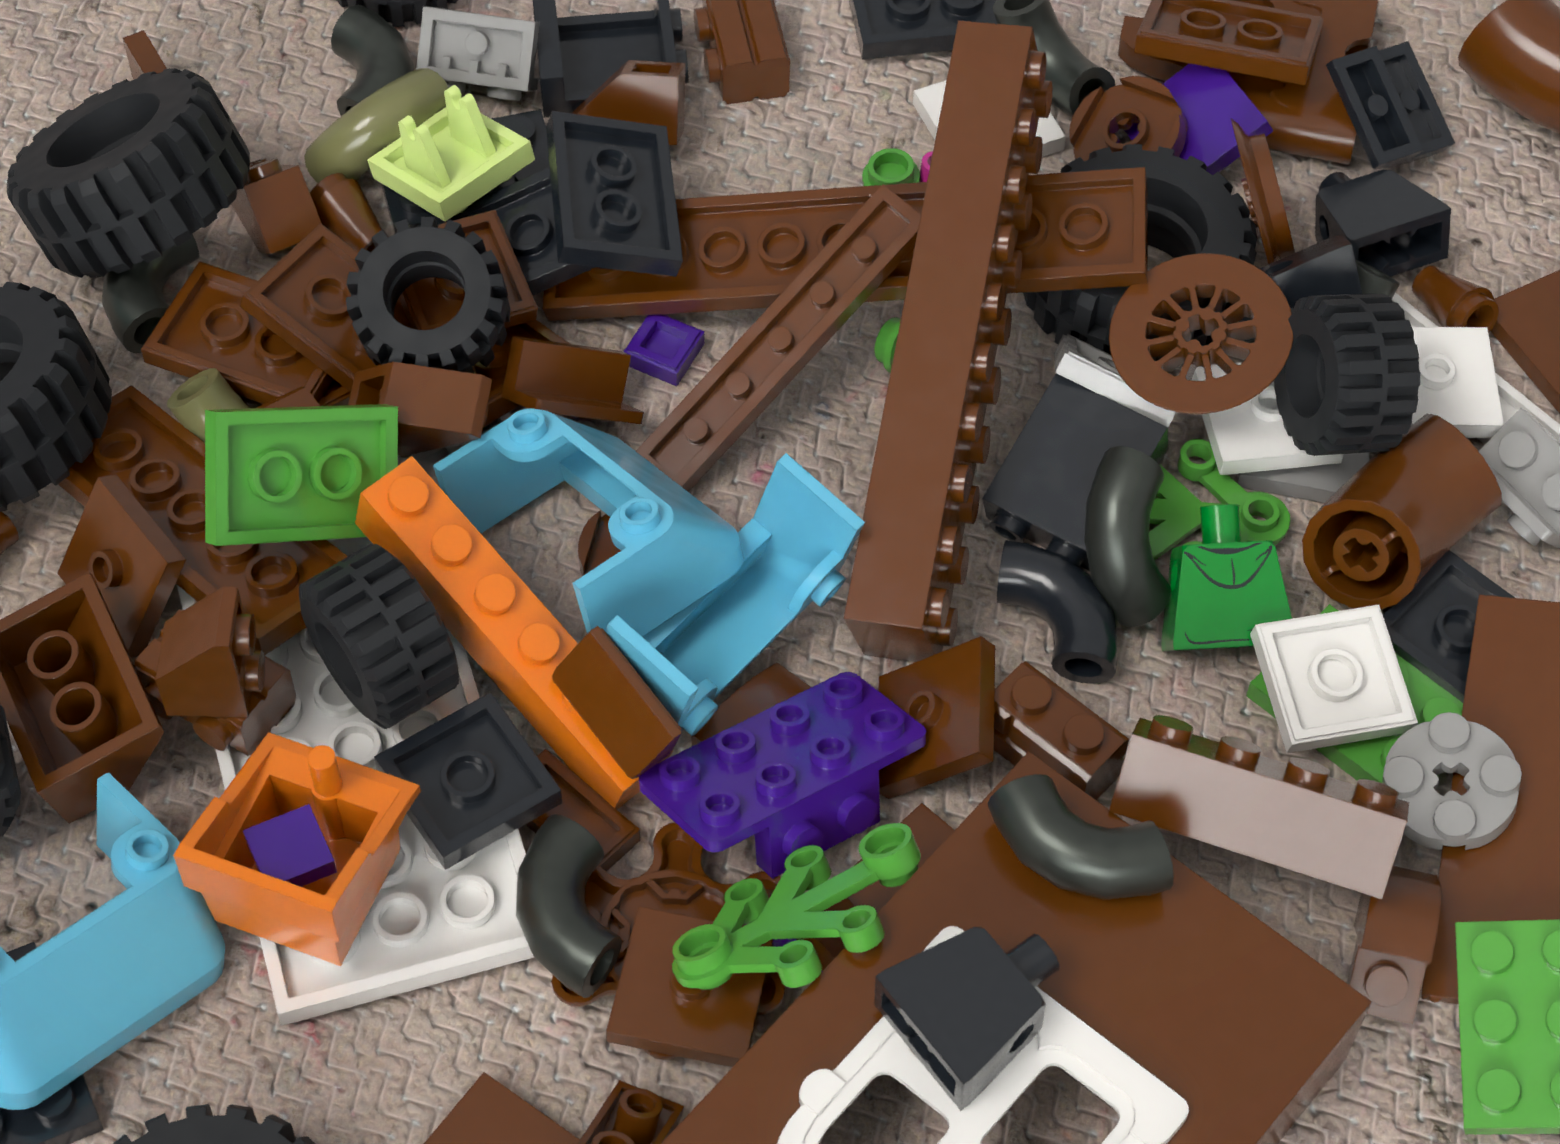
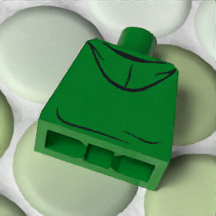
(1221, 586)

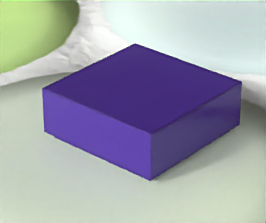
(664, 348)
(291, 848)

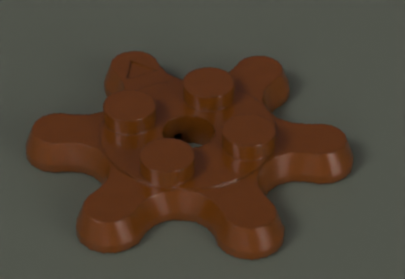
(671, 885)

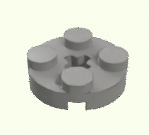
(1462, 747)

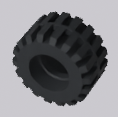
(419, 255)
(1348, 375)
(379, 635)

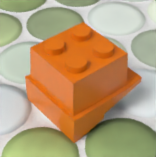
(357, 816)

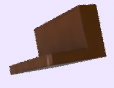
(569, 380)

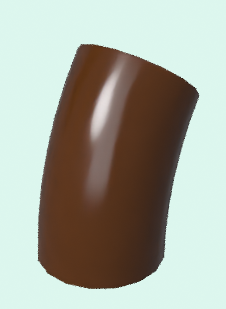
(1518, 58)
(1399, 516)

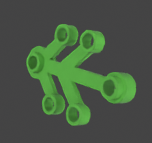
(1179, 510)
(715, 951)

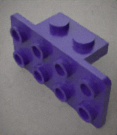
(789, 772)

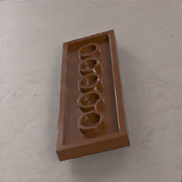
(166, 475)

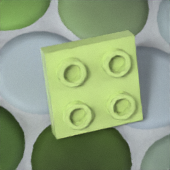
(450, 157)

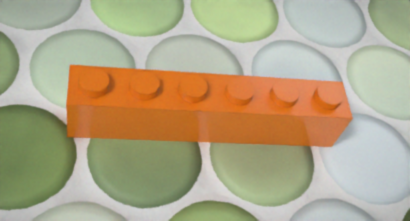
(488, 614)

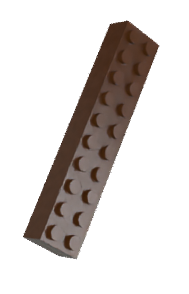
(949, 345)

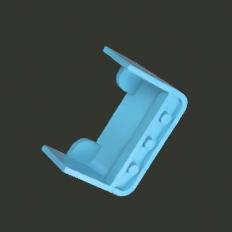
(666, 537)
(788, 562)
(112, 968)

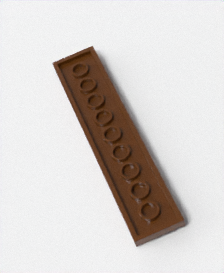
(750, 247)

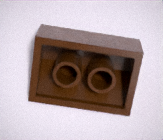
(74, 697)

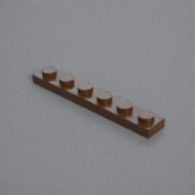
(783, 339)

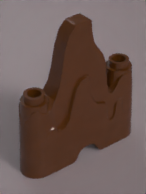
(1306, 117)

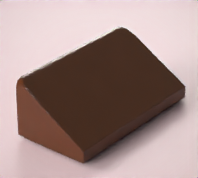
(616, 704)

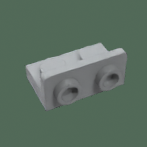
(479, 51)
(1528, 474)

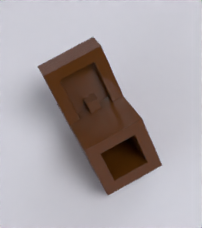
(1396, 943)

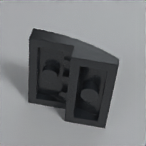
(1390, 105)

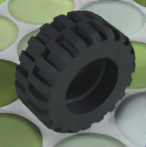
(129, 173)
(1185, 216)
(49, 392)

